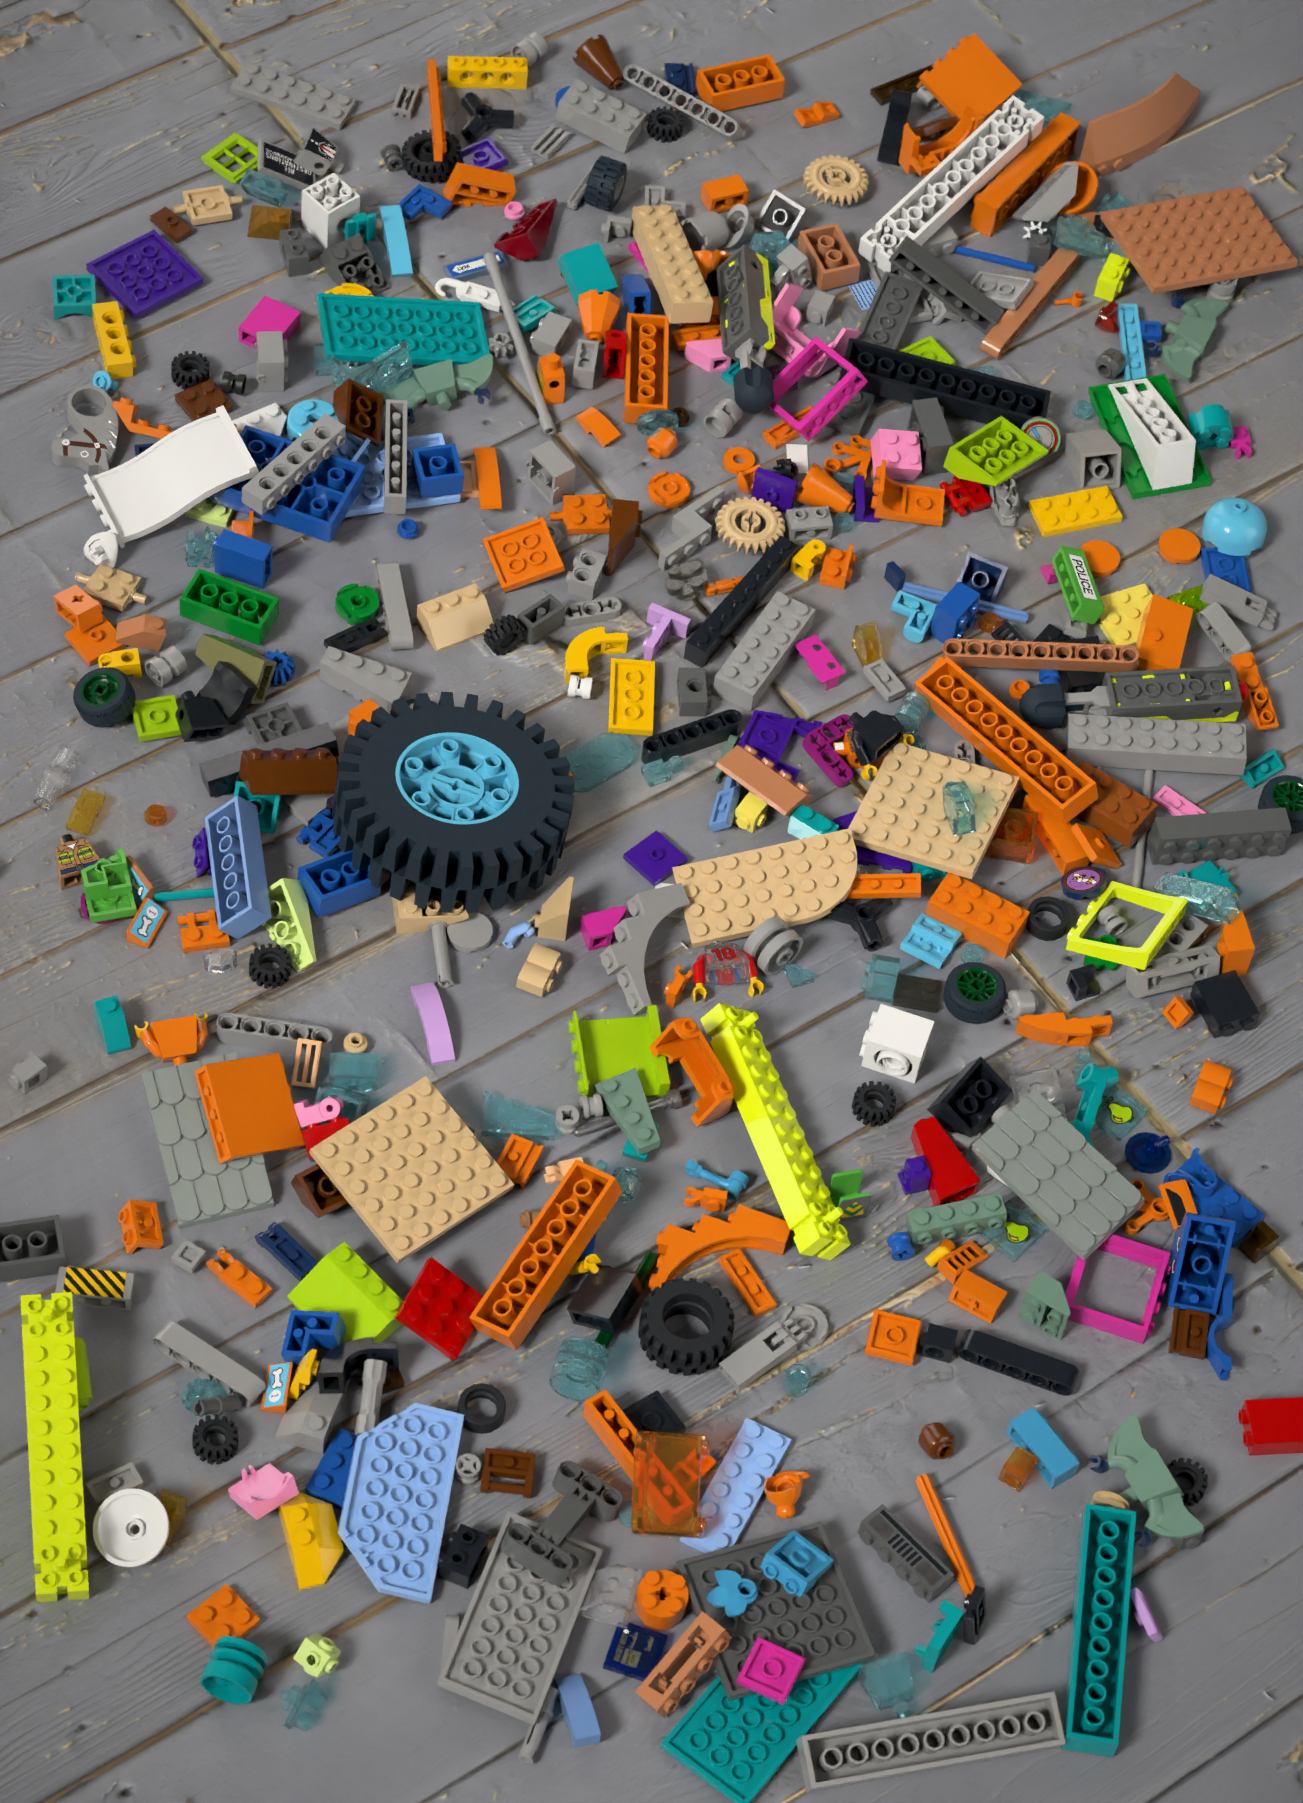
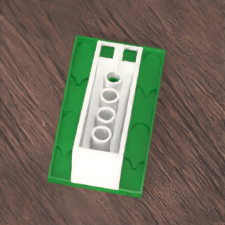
(1153, 436)

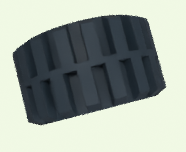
(605, 183)

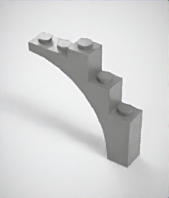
(633, 933)

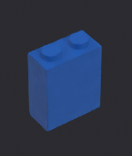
(243, 558)

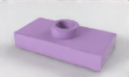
(1144, 1615)

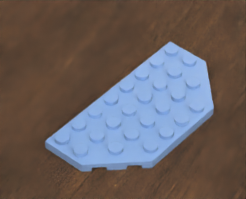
(401, 1498)

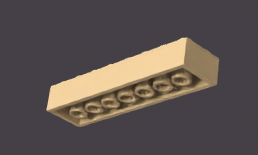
(671, 264)

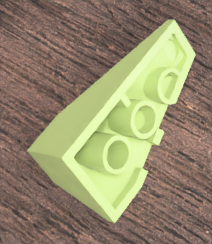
(291, 922)

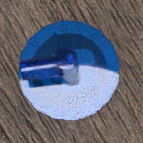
(1148, 1152)

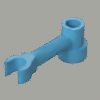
(734, 1184)

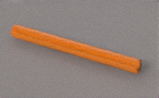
(946, 1533)

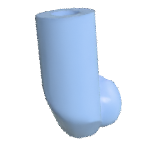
(514, 932)

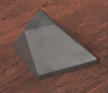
(782, 214)

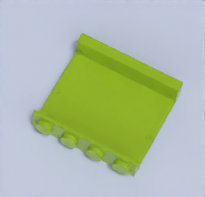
(616, 1046)

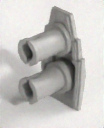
(1005, 502)

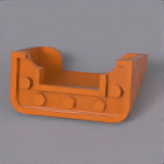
(687, 1044)

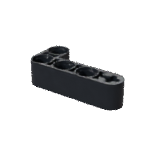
(894, 126)

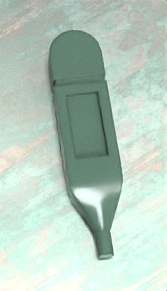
(731, 743)

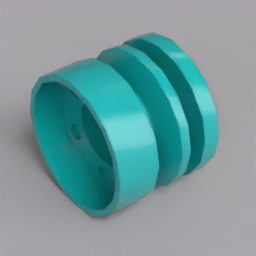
(233, 1670)

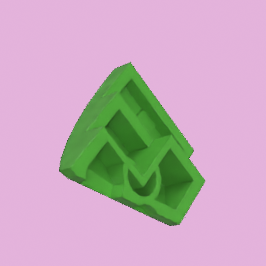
(108, 889)

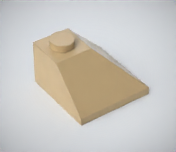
(555, 913)

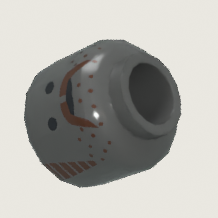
(1110, 363)

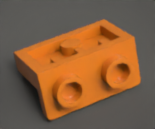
(836, 567)
(140, 1225)

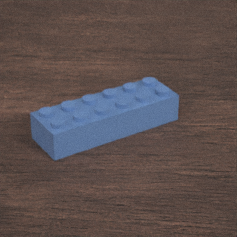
(237, 867)

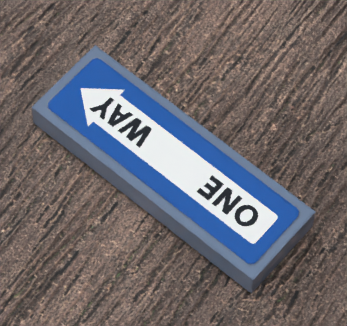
(472, 267)

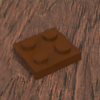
(934, 127)
(202, 400)

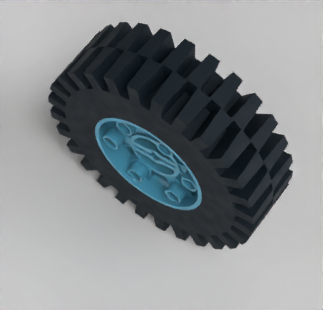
(458, 770)

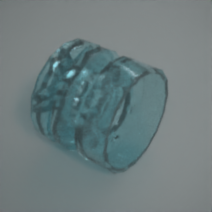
(579, 1368)

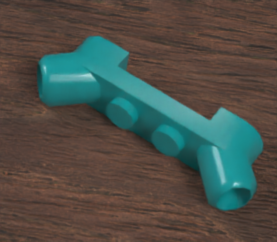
(1093, 1082)

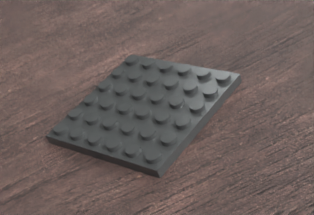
(817, 1626)

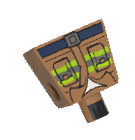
(72, 858)

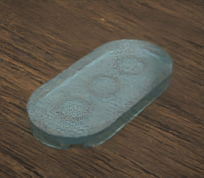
(600, 760)

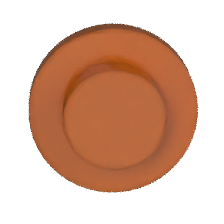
(1017, 689)

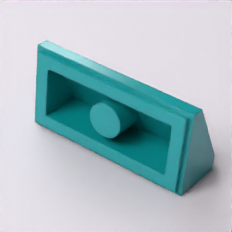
(1262, 768)

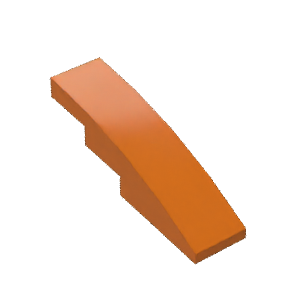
(487, 478)

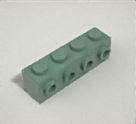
(956, 1219)

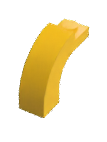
(591, 644)

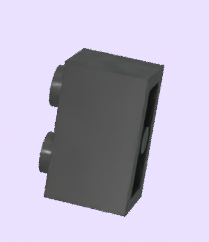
(542, 618)

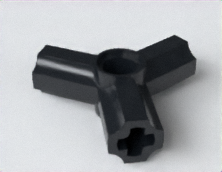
(483, 117)
(863, 919)

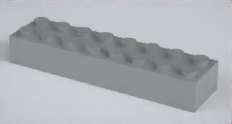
(1156, 744)

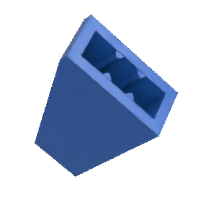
(636, 294)

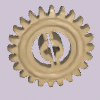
(836, 187)
(742, 537)

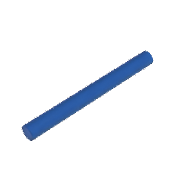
(994, 258)

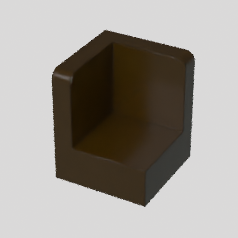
(1260, 1243)

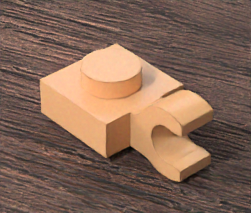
(556, 1173)

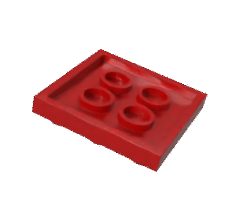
(440, 1309)

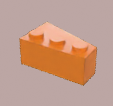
(479, 186)

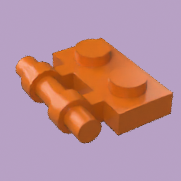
(201, 937)

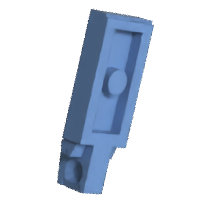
(725, 805)

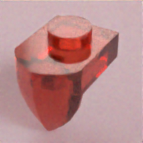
(1106, 317)

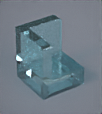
(320, 363)

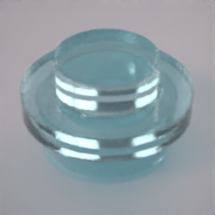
(1082, 410)
(842, 522)
(972, 953)

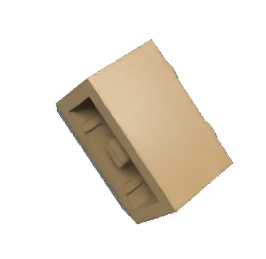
(414, 919)

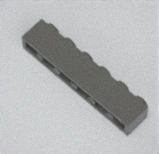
(946, 285)

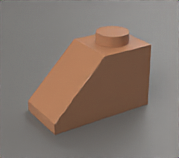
(142, 632)

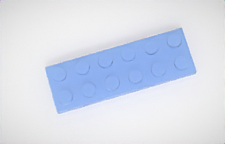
(738, 1485)

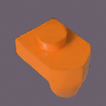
(746, 479)

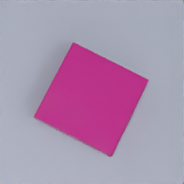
(770, 1670)

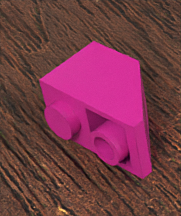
(598, 927)

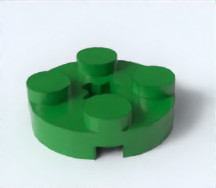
(356, 613)

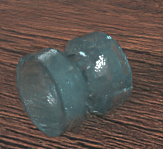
(797, 1380)

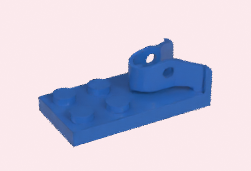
(1216, 1197)

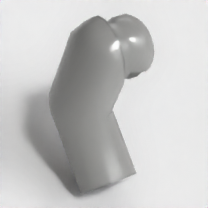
(962, 1141)

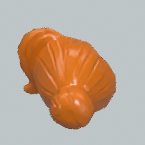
(709, 261)
(784, 1491)

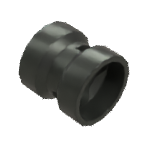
(233, 383)

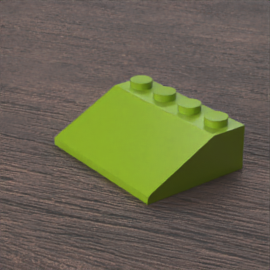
(993, 453)
(353, 1290)

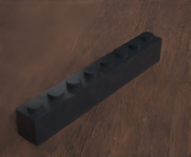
(740, 602)

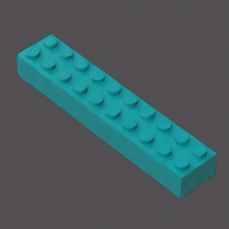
(1099, 1631)

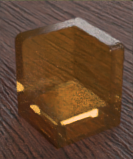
(1018, 1468)

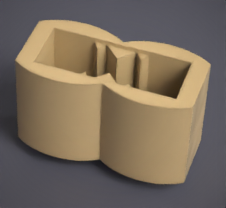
(539, 969)

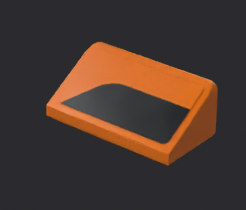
(1177, 1201)

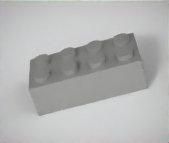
(600, 116)

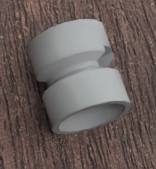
(532, 47)
(1222, 290)
(723, 418)
(164, 668)

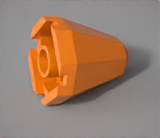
(597, 313)

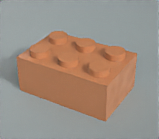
(829, 256)

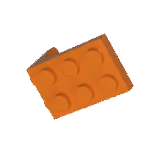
(906, 501)

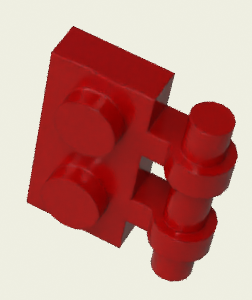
(971, 492)

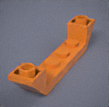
(128, 412)

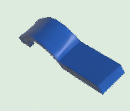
(1221, 1362)

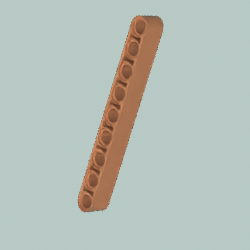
(1015, 321)
(1048, 662)

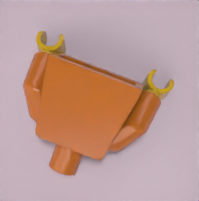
(175, 1038)

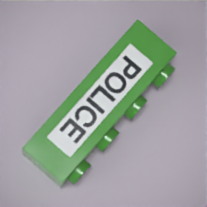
(1077, 585)

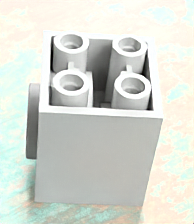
(327, 208)
(896, 1043)

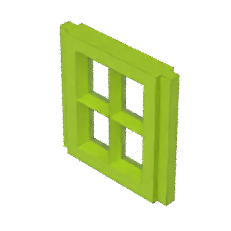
(223, 148)

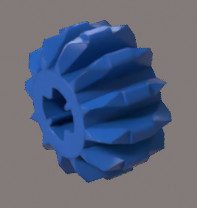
(284, 668)

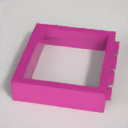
(830, 403)
(1136, 1252)

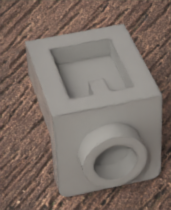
(616, 226)

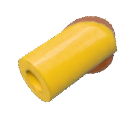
(945, 1247)

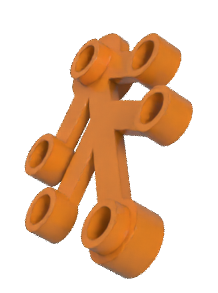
(858, 456)
(1149, 1210)

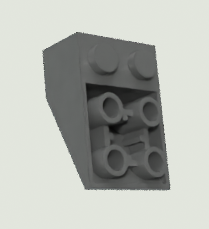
(353, 263)

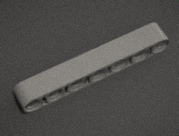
(674, 98)

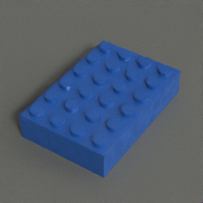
(311, 507)

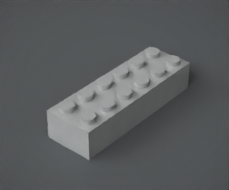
(763, 651)

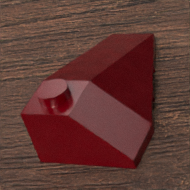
(530, 234)

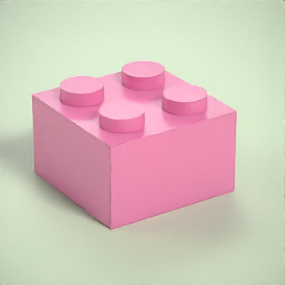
(899, 450)

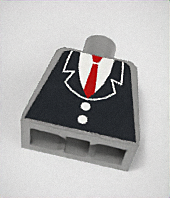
(318, 154)

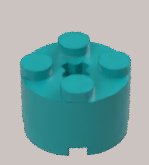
(1211, 427)

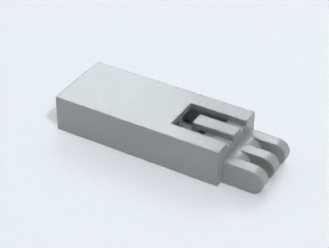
(1238, 602)
(757, 1358)

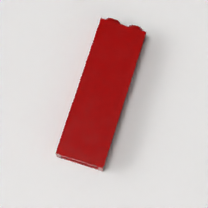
(1272, 1425)

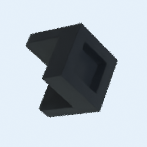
(1082, 982)

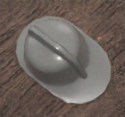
(739, 224)

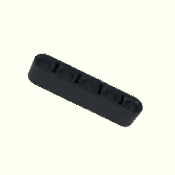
(692, 736)
(1018, 1362)

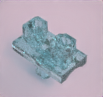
(308, 1696)

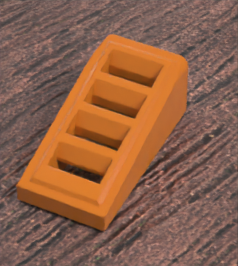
(949, 1272)

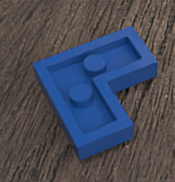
(424, 199)

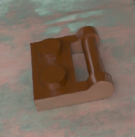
(508, 1465)

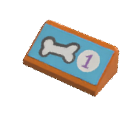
(146, 923)
(277, 1387)

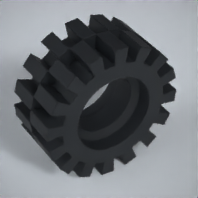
(665, 116)
(189, 361)
(504, 635)
(270, 977)
(870, 1114)
(215, 1426)
(1195, 1475)

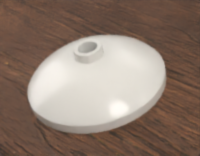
(115, 1525)

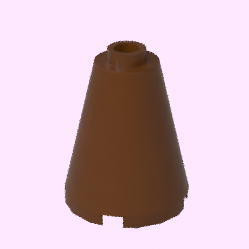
(599, 62)

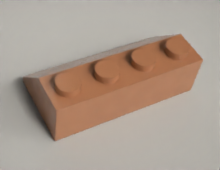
(764, 780)

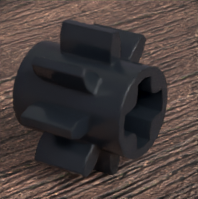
(786, 468)

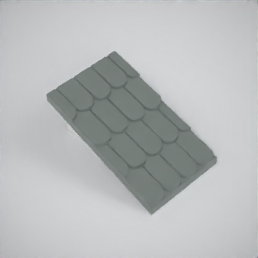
(1058, 1174)
(196, 1181)

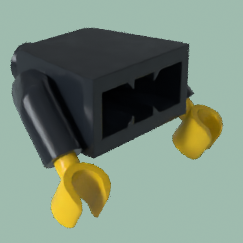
(875, 737)

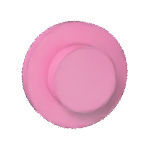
(514, 211)

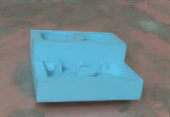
(930, 940)

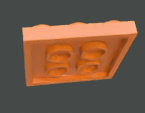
(523, 554)

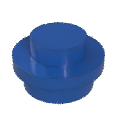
(407, 529)

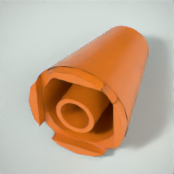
(822, 490)

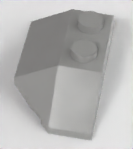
(1050, 195)

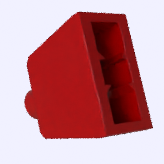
(614, 346)

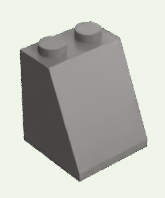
(1093, 459)

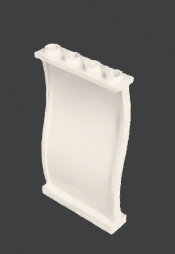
(171, 477)

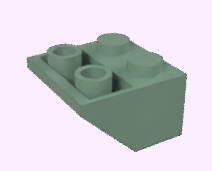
(1046, 1306)

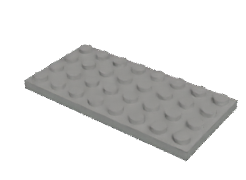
(516, 1629)

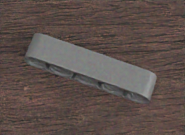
(394, 605)
(265, 1028)
(208, 1362)

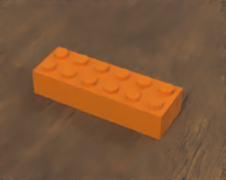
(645, 365)

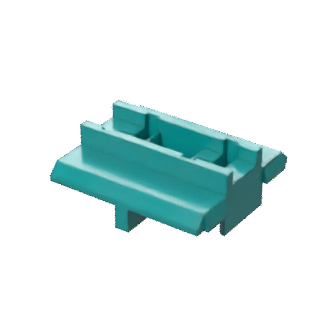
(361, 224)

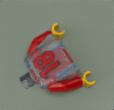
(724, 965)

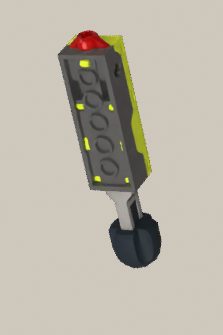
(747, 325)
(1168, 694)

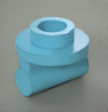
(104, 381)

